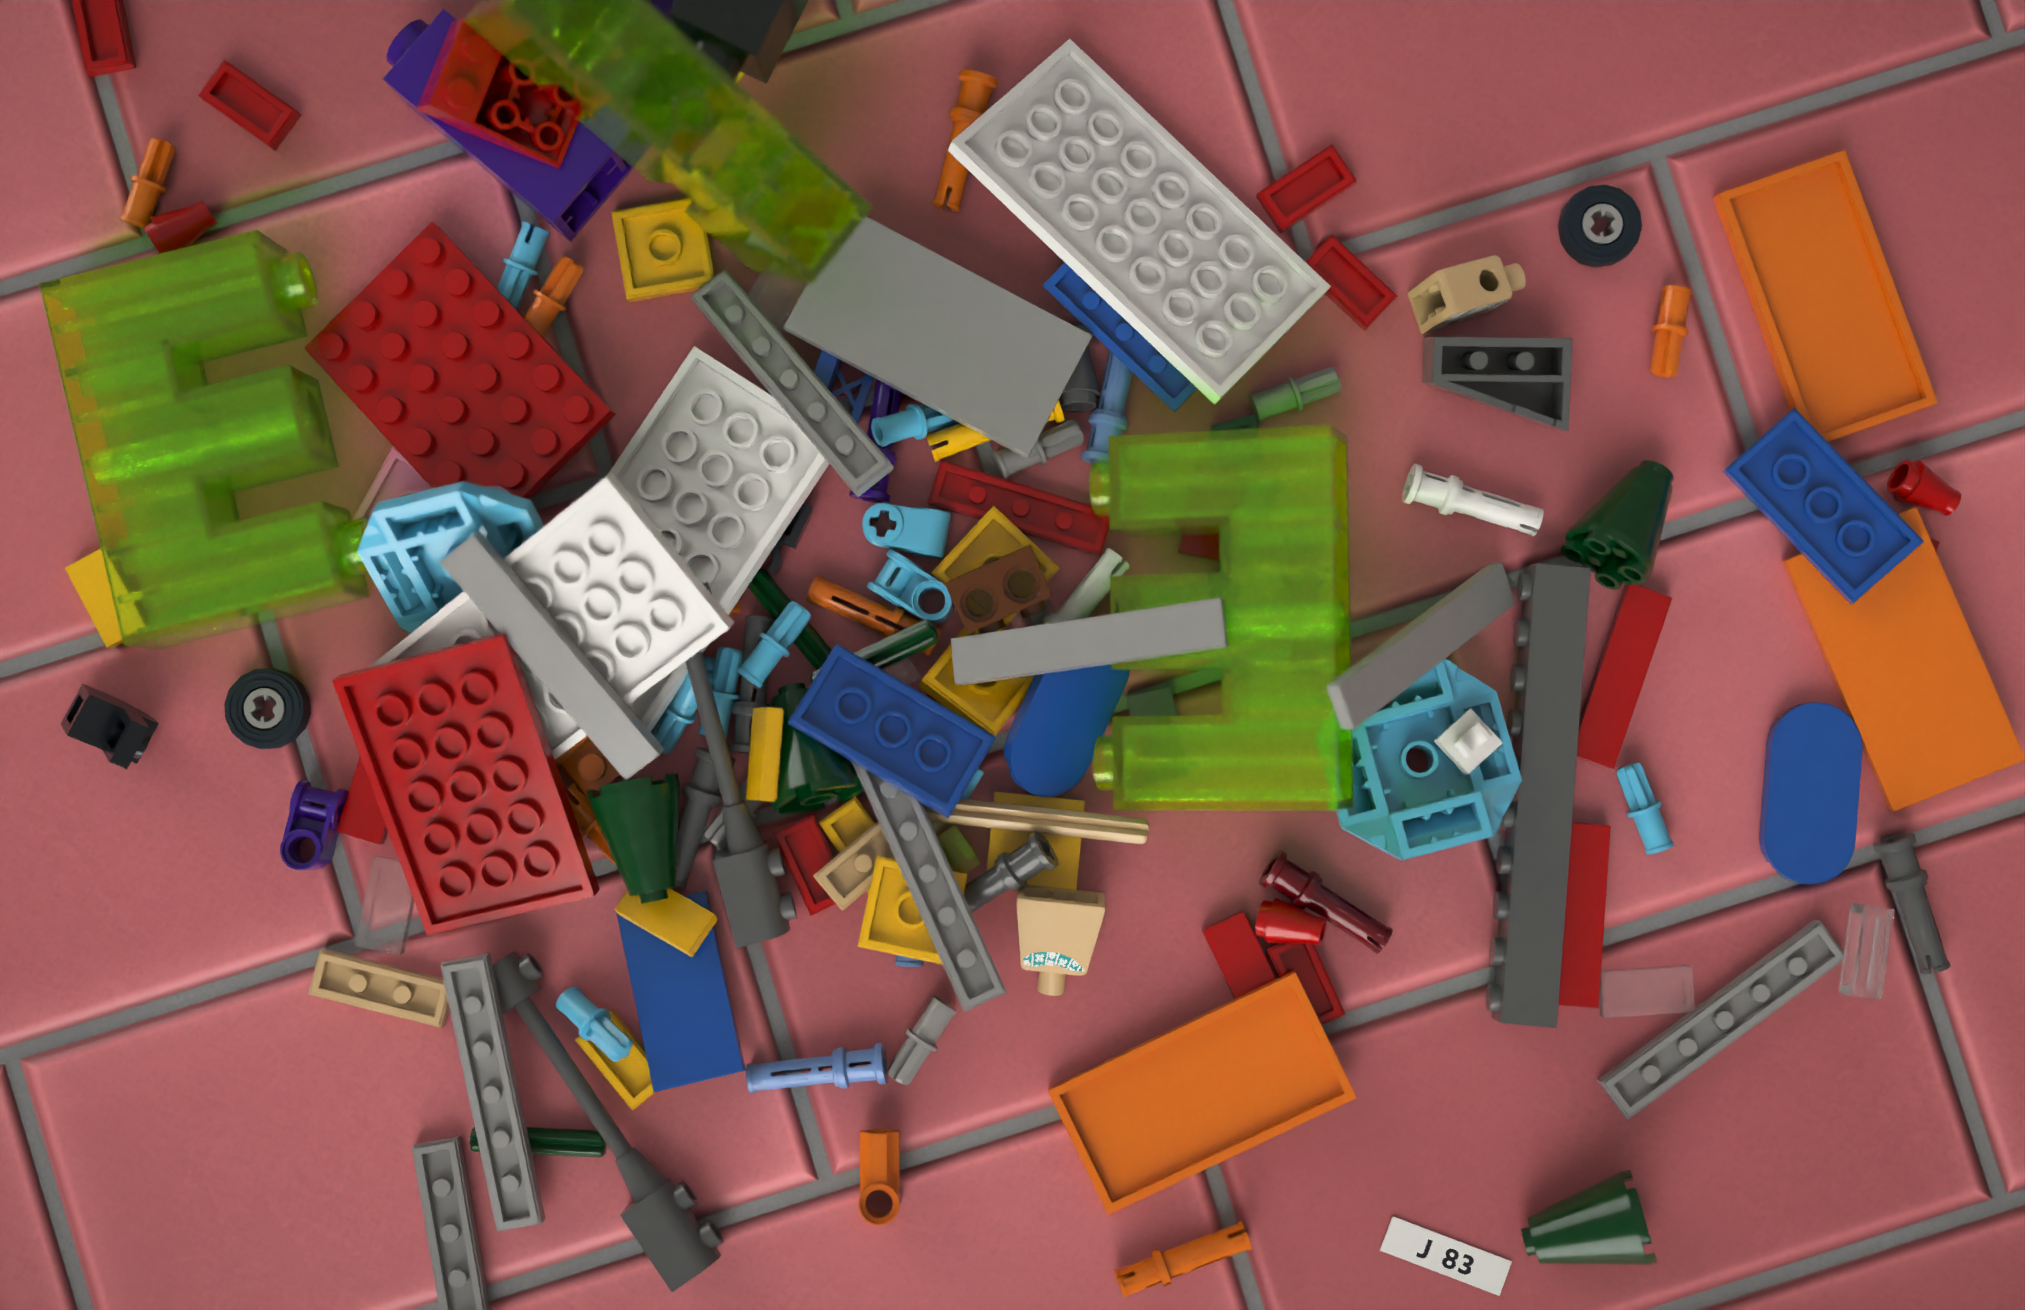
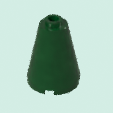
(807, 768)
(641, 832)
(1592, 1227)

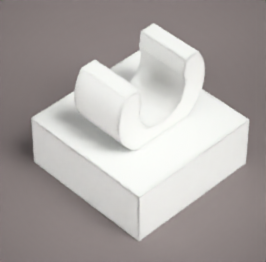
(1468, 741)

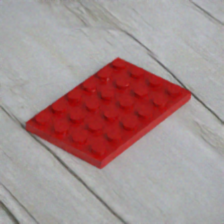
(458, 373)
(467, 784)

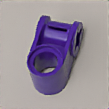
(312, 822)

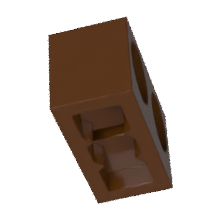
(995, 580)

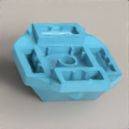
(420, 529)
(1441, 807)

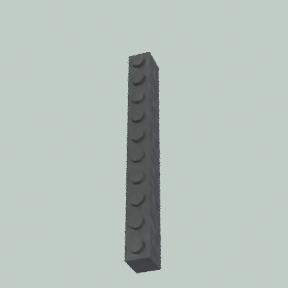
(1540, 815)

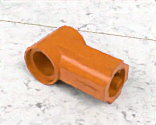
(879, 1172)

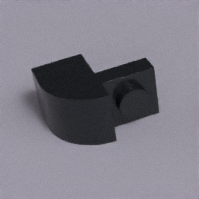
(109, 725)

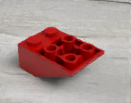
(496, 101)

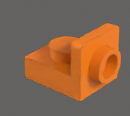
(588, 766)

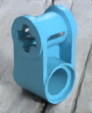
(917, 529)
(909, 587)

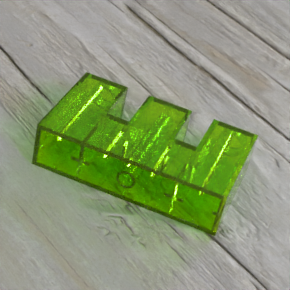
(683, 125)
(173, 450)
(1288, 616)

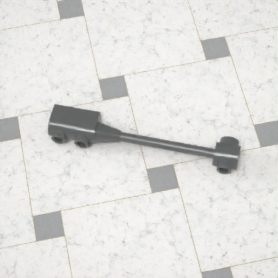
(747, 867)
(660, 1210)

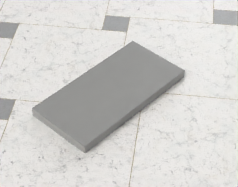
(940, 335)

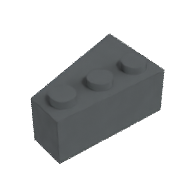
(1505, 373)

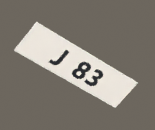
(1445, 1256)

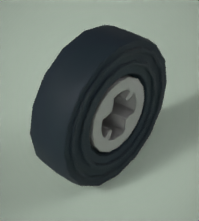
(1622, 231)
(244, 705)

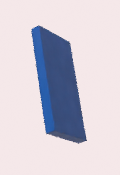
(1823, 506)
(892, 730)
(682, 1007)

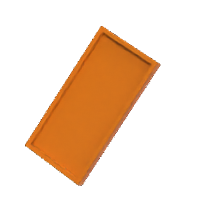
(1825, 297)
(1909, 675)
(1201, 1092)

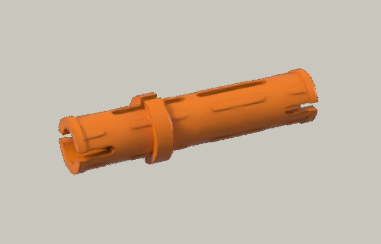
(824, 592)
(1182, 1259)

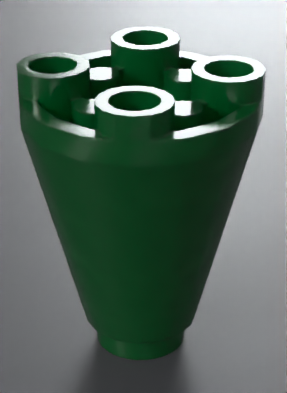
(1623, 528)

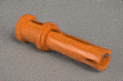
(970, 105)

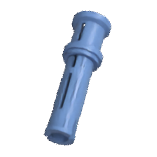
(1109, 415)
(762, 1075)

